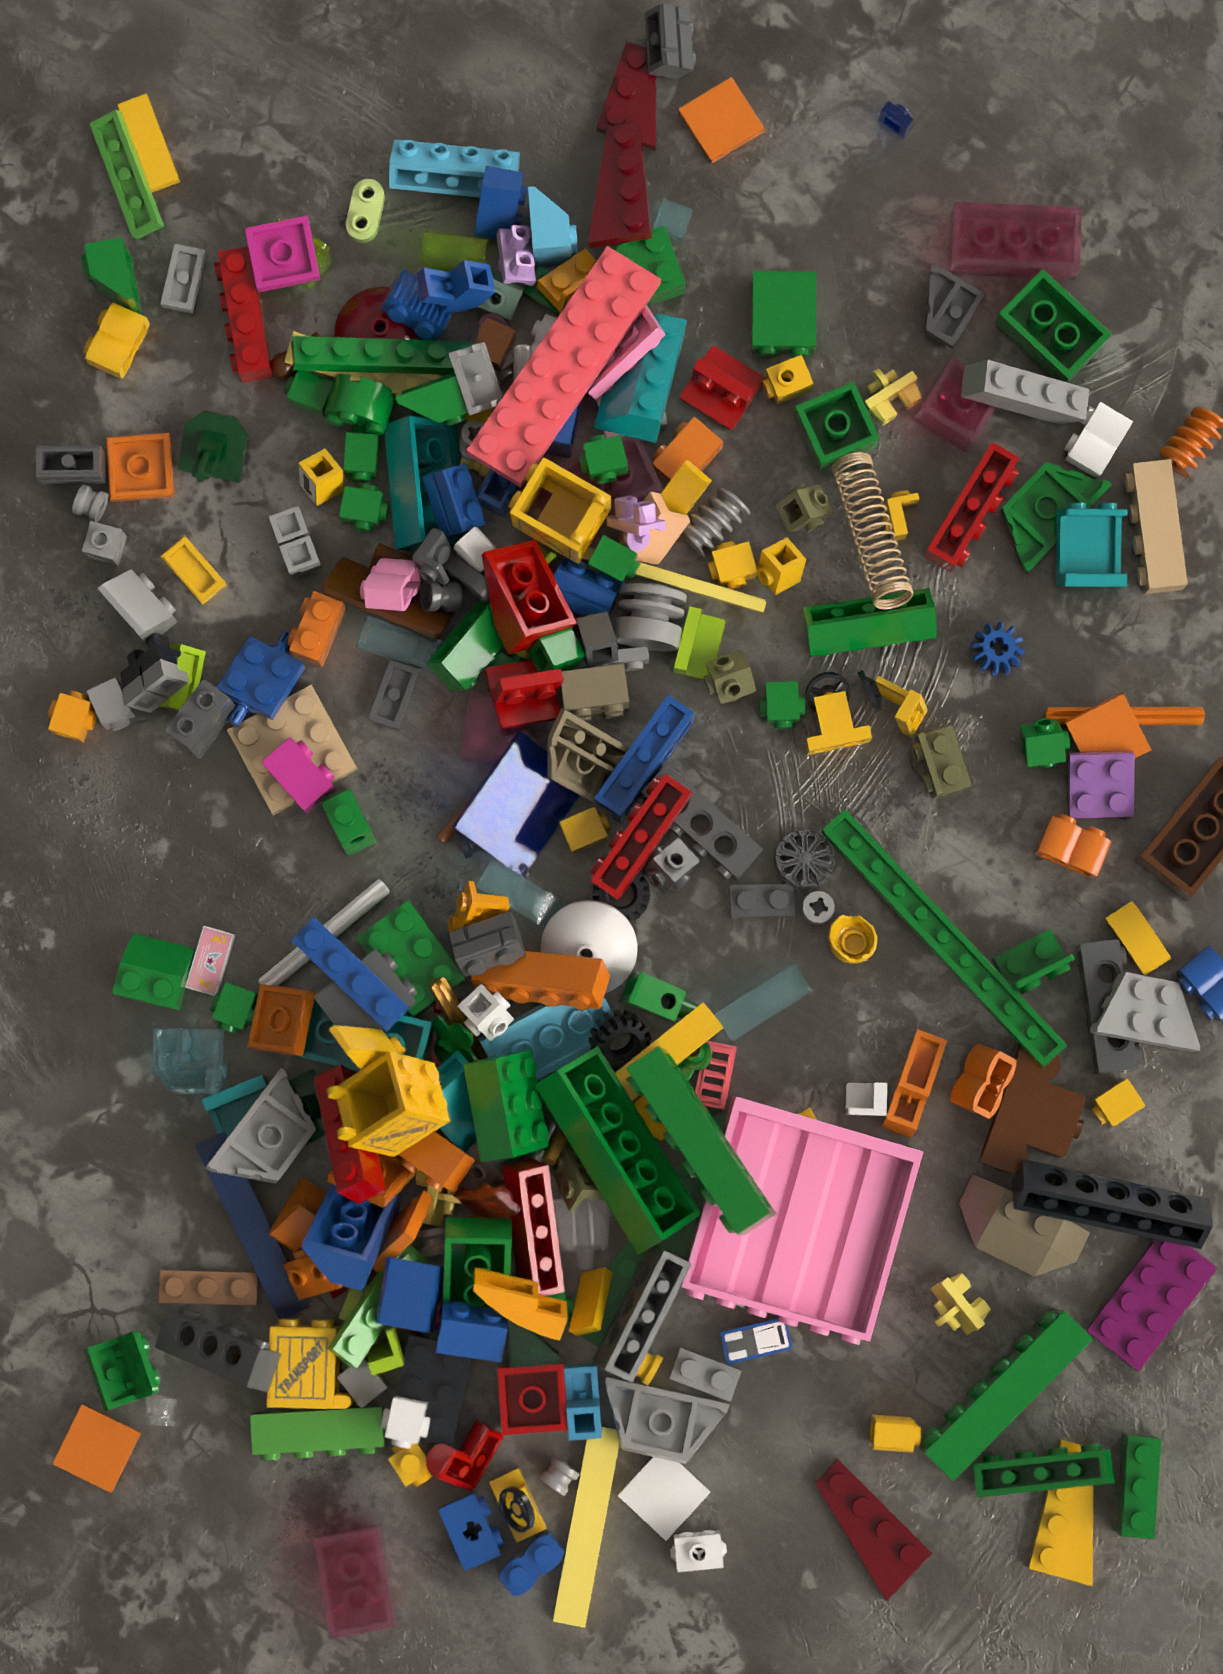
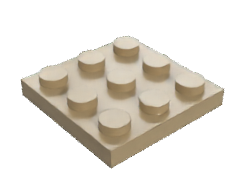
(302, 719)

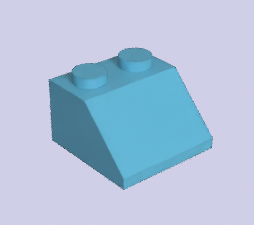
(551, 234)

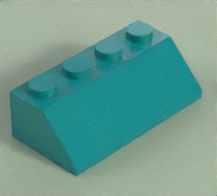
(640, 396)
(413, 451)

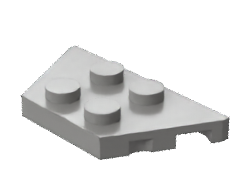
(1147, 1013)
(266, 1136)
(661, 1420)

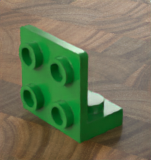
(1032, 960)

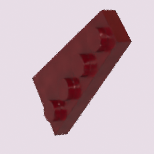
(621, 197)
(876, 1534)

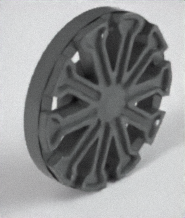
(804, 859)

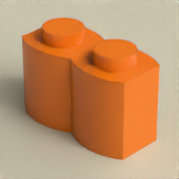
(1073, 846)
(983, 1080)

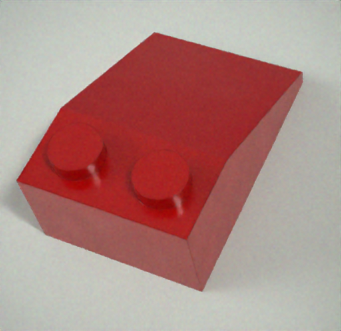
(524, 596)

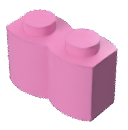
(391, 584)

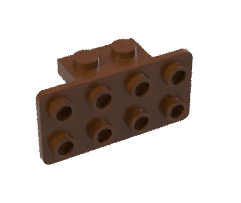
(345, 585)

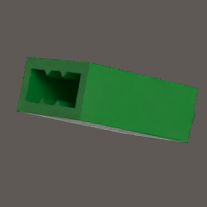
(783, 313)

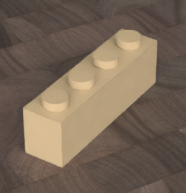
(1157, 526)

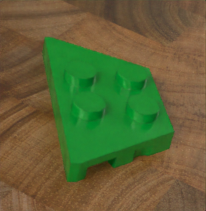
(1033, 509)

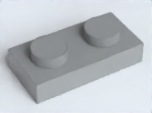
(183, 278)
(705, 1374)

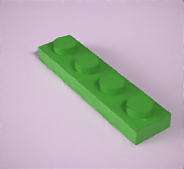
(126, 174)
(360, 1329)

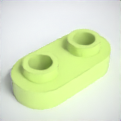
(365, 209)

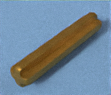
(449, 1004)

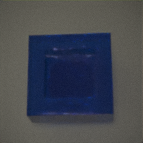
(896, 118)

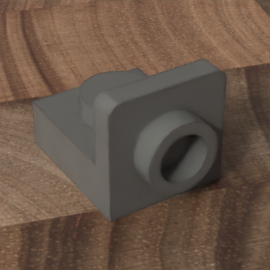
(431, 556)

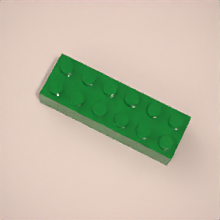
(701, 1142)
(618, 1150)
(1005, 1392)

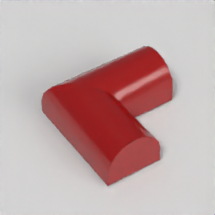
(467, 1464)

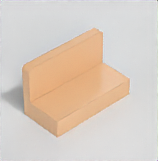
(660, 541)

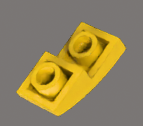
(1138, 938)

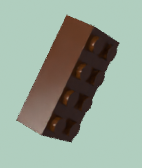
(1191, 838)

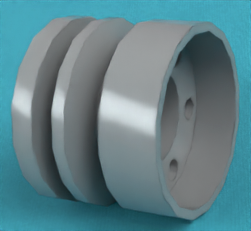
(650, 612)

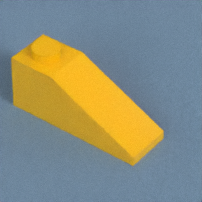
(365, 1044)

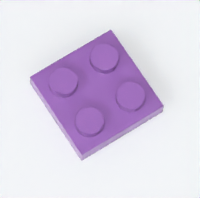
(1101, 784)

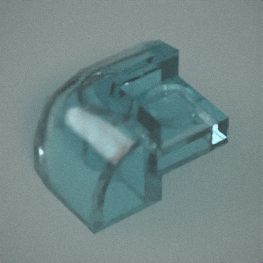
(190, 1060)

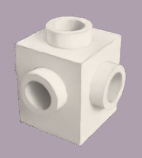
(486, 1013)

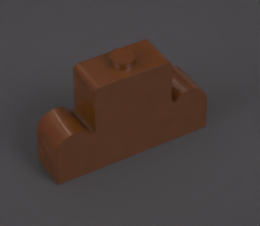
(1032, 1116)

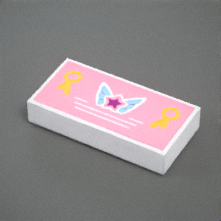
(210, 961)

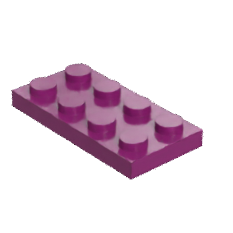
(1150, 1301)

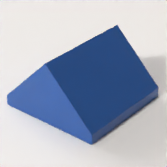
(409, 1294)

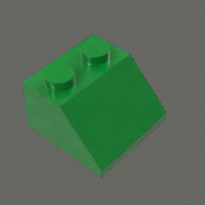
(112, 271)
(436, 400)
(154, 972)

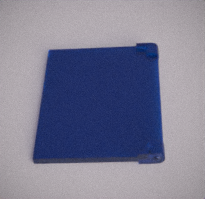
(516, 806)

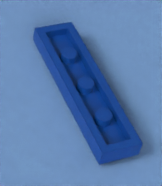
(350, 974)

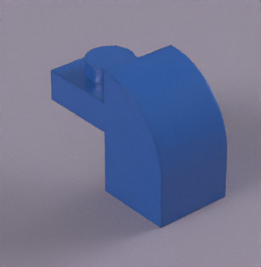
(459, 289)

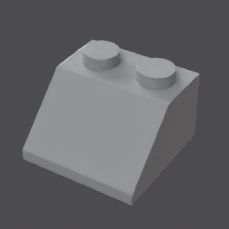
(138, 605)

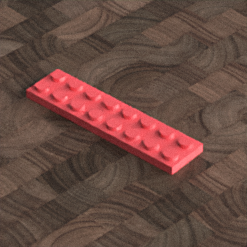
(563, 366)

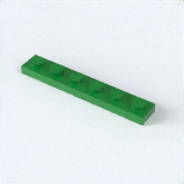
(374, 355)

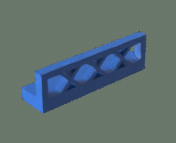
(645, 758)

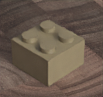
(596, 692)

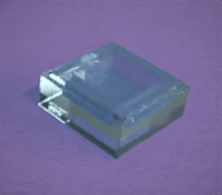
(675, 219)

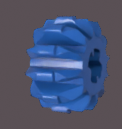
(988, 655)

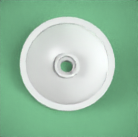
(597, 928)

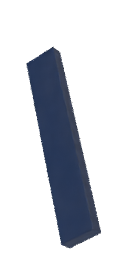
(253, 1229)

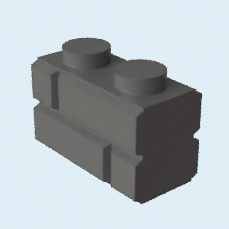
(669, 41)
(70, 464)
(487, 944)

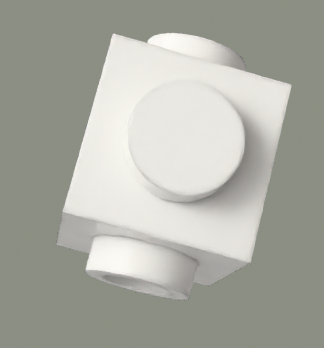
(405, 1421)

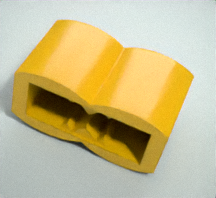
(116, 340)
(893, 1433)

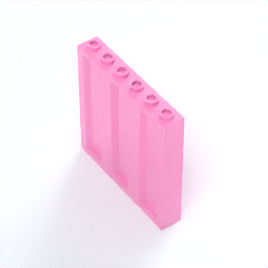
(834, 1226)

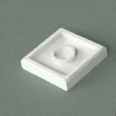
(664, 1495)

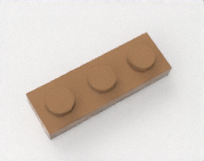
(208, 1287)

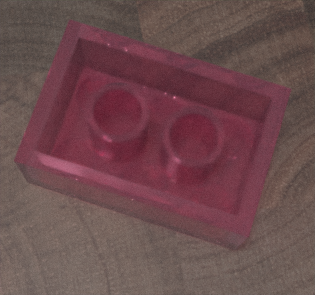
(355, 1581)

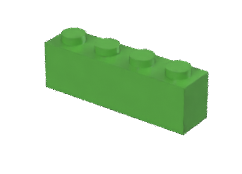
(317, 1430)

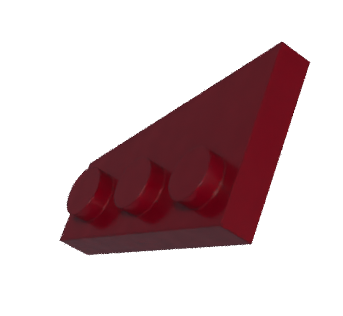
(632, 95)

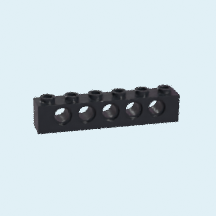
(1111, 1204)

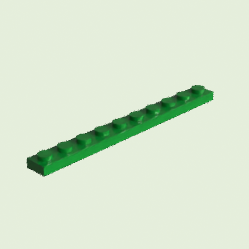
(944, 939)

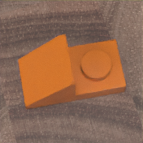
(297, 1214)

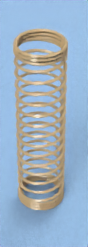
(891, 585)

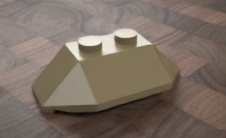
(581, 755)
(1015, 1236)

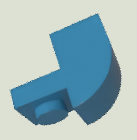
(582, 1401)

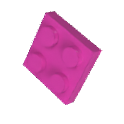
(282, 253)

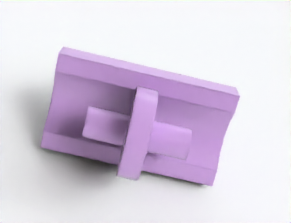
(516, 255)
(635, 521)

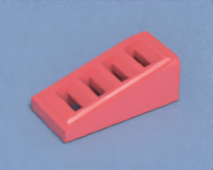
(726, 1077)

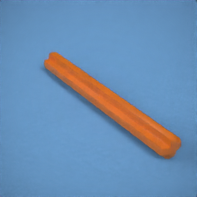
(1144, 715)

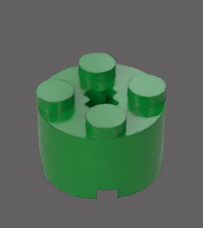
(359, 404)

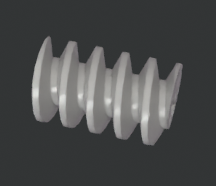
(713, 520)

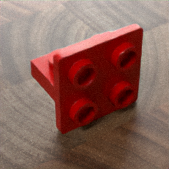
(721, 387)
(523, 694)

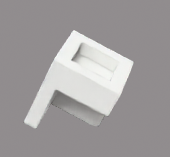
(866, 1099)

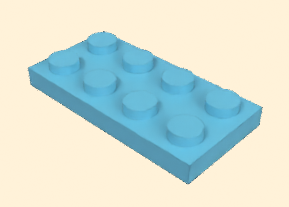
(551, 1033)

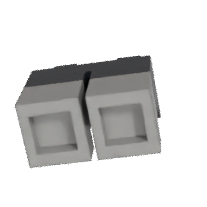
(295, 542)
(152, 675)

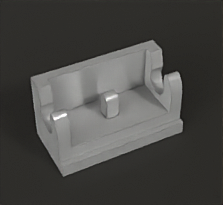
(476, 378)

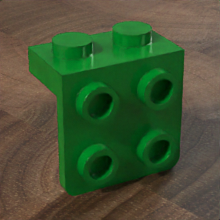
(122, 1370)

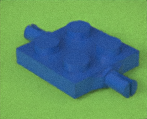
(260, 678)

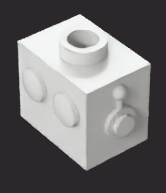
(709, 1542)

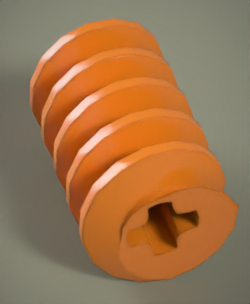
(1191, 439)

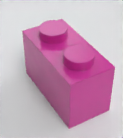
(299, 775)

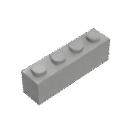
(1025, 392)

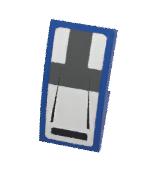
(755, 1340)

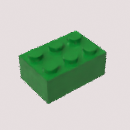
(1052, 327)
(414, 951)
(506, 1105)
(473, 1244)

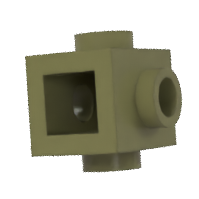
(804, 508)
(729, 677)

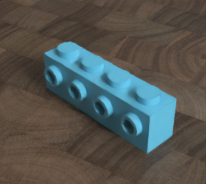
(444, 167)

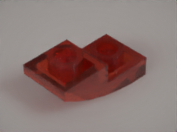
(488, 1201)

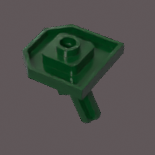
(213, 447)

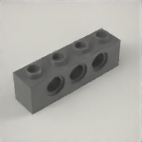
(744, 849)
(1094, 991)
(641, 1312)
(218, 1350)

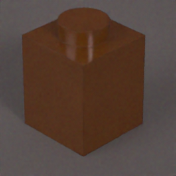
(498, 340)

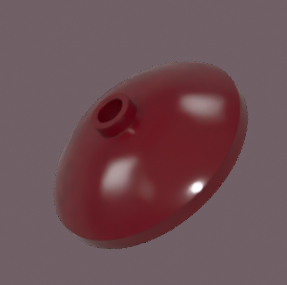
(363, 313)

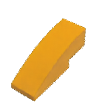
(521, 1302)

